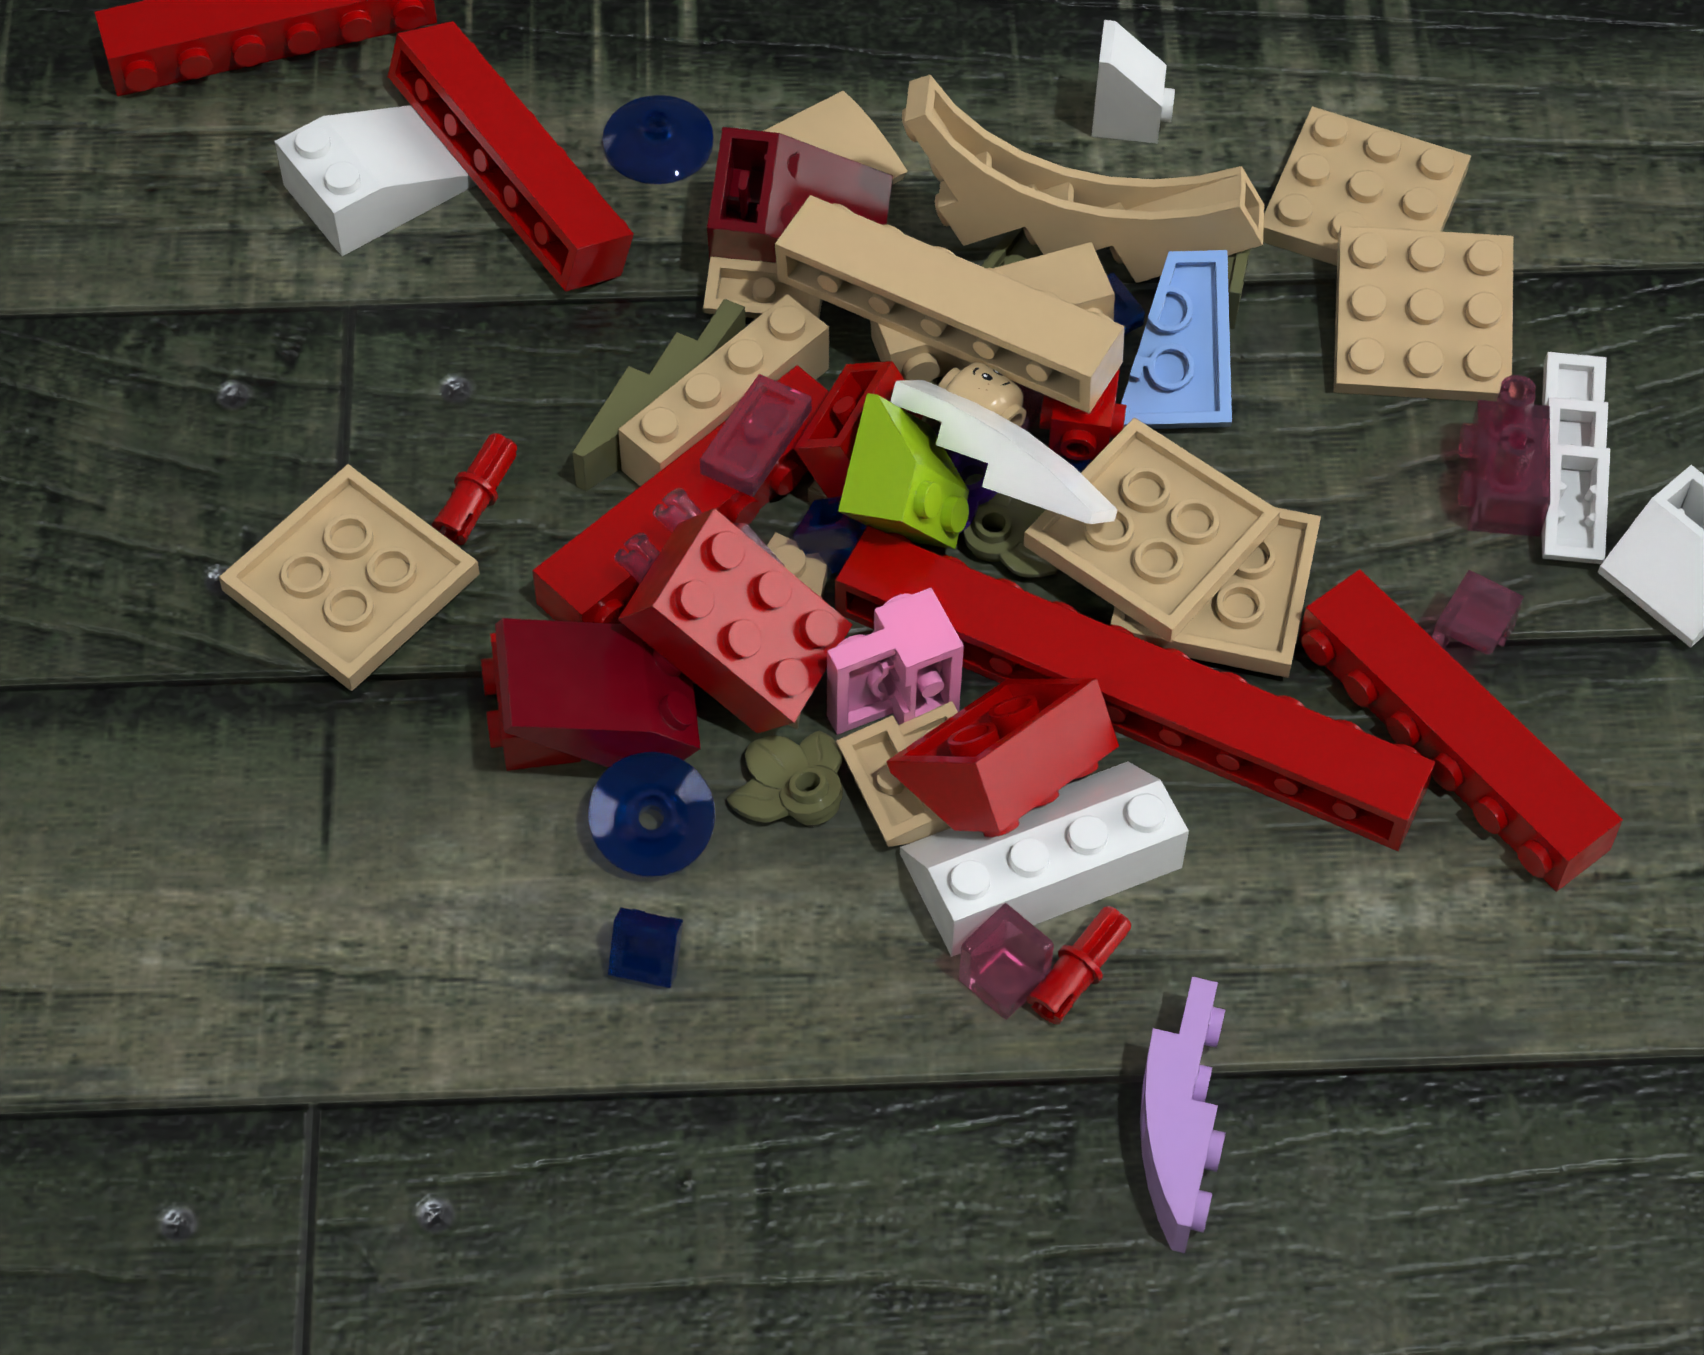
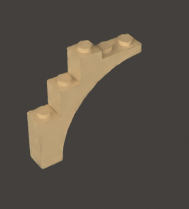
(999, 188)

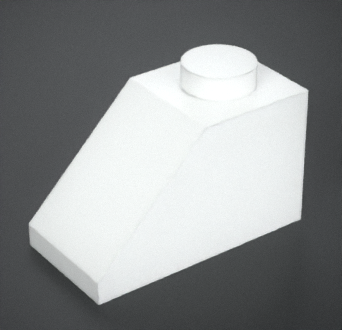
(1129, 89)

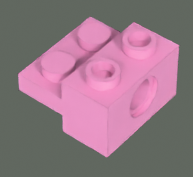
(899, 669)

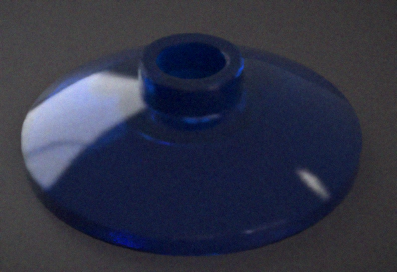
(658, 139)
(659, 784)

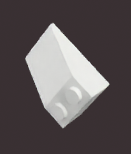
(368, 172)

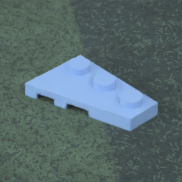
(1185, 350)

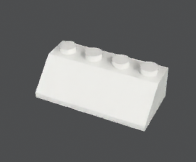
(1062, 856)

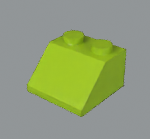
(903, 478)

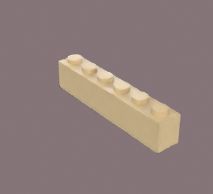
(950, 303)

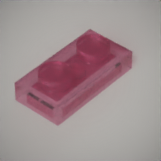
(755, 435)

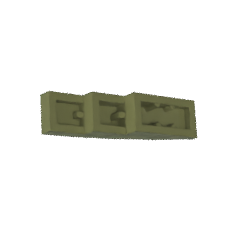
(599, 449)

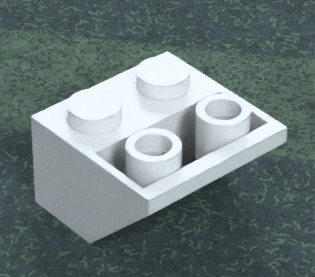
(1663, 557)

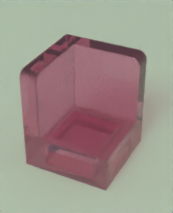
(1479, 614)
(1005, 960)

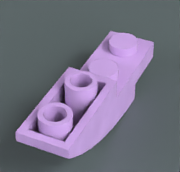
(1177, 1121)

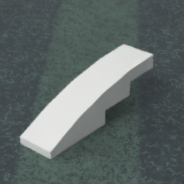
(1015, 458)
(1578, 458)

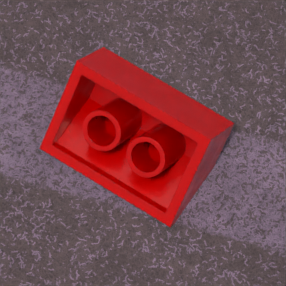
(1008, 752)

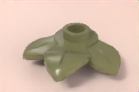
(1007, 545)
(791, 780)

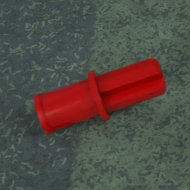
(475, 489)
(1079, 965)

